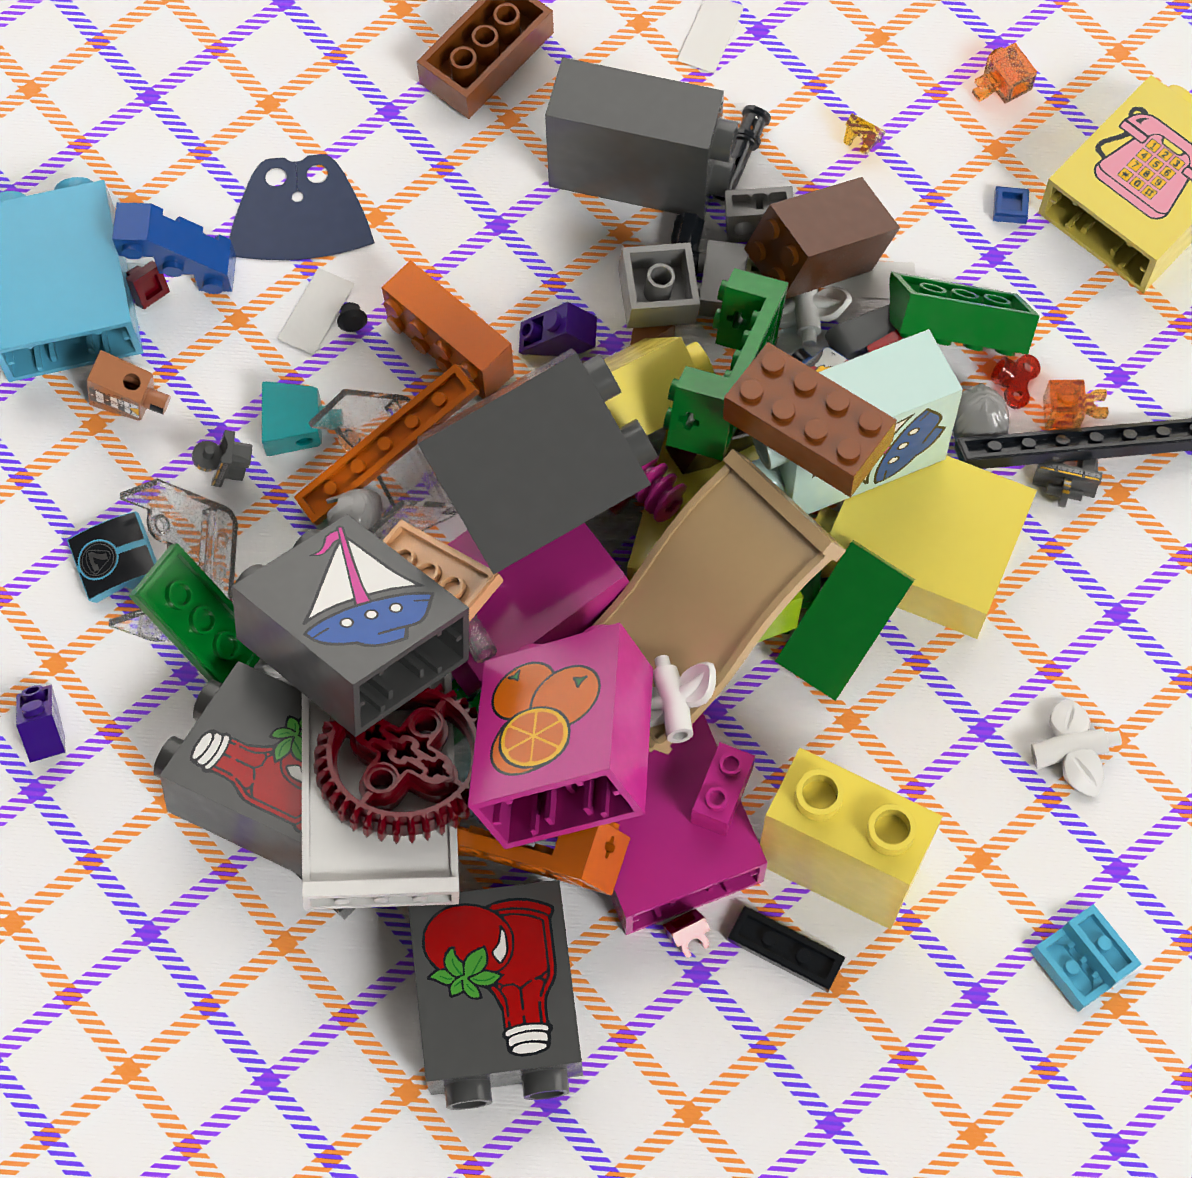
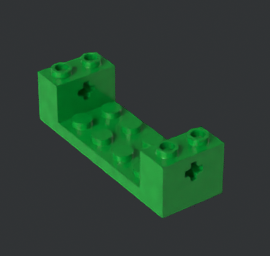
(745, 323)

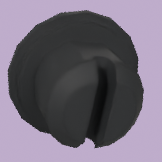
(351, 317)

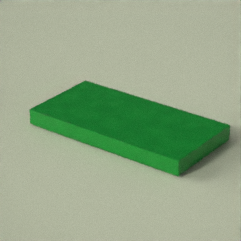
(192, 614)
(844, 620)

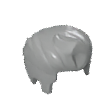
(981, 413)
(360, 504)

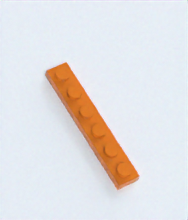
(387, 442)

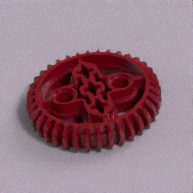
(406, 764)

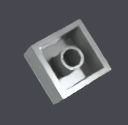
(658, 285)

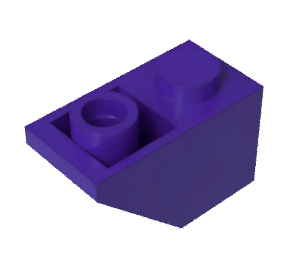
(558, 331)
(39, 723)

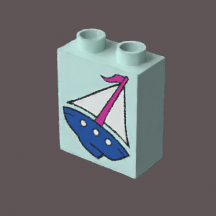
(906, 382)

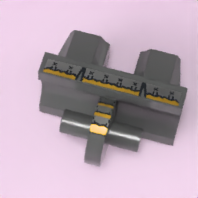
(227, 458)
(1069, 481)

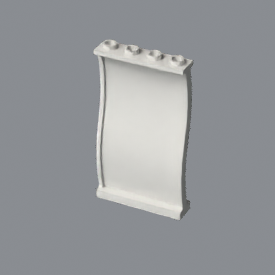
(363, 872)

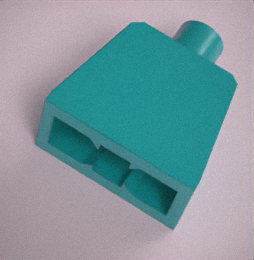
(286, 417)

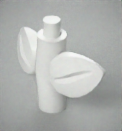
(811, 308)
(678, 694)
(1075, 747)

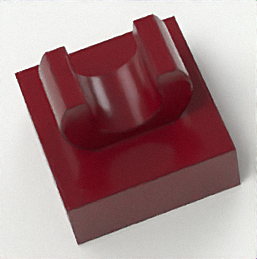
(146, 284)

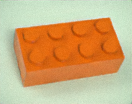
(447, 329)

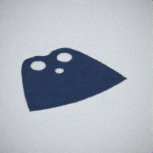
(321, 225)

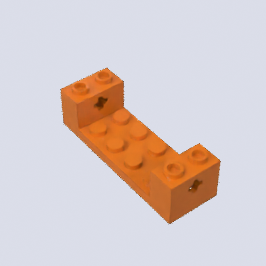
(579, 858)

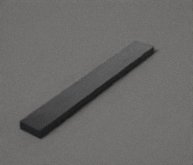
(1075, 444)

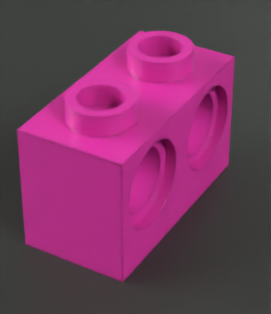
(722, 789)

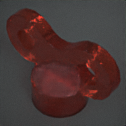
(1016, 378)

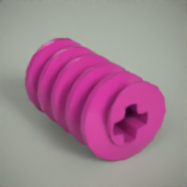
(660, 497)

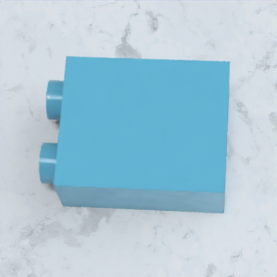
(62, 281)

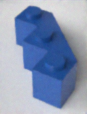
(175, 245)

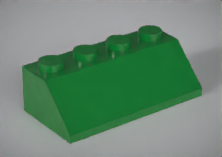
(961, 314)

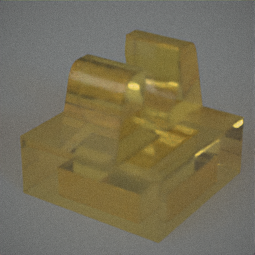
(858, 126)

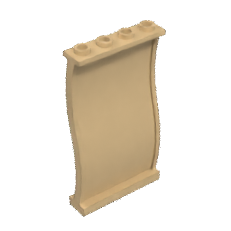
(721, 576)

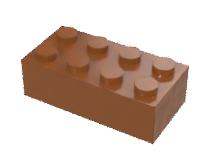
(484, 51)
(809, 419)

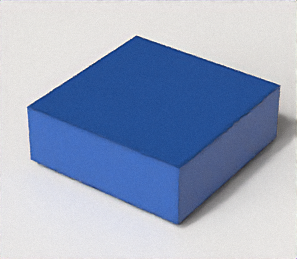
(1011, 205)

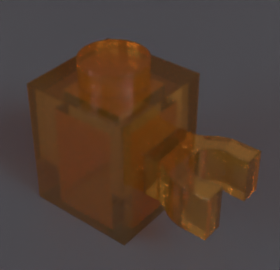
(1006, 73)
(1067, 404)

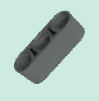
(855, 334)

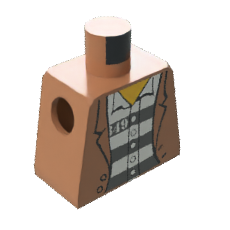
(123, 388)

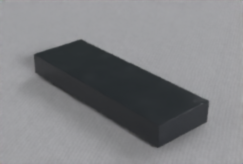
(786, 948)

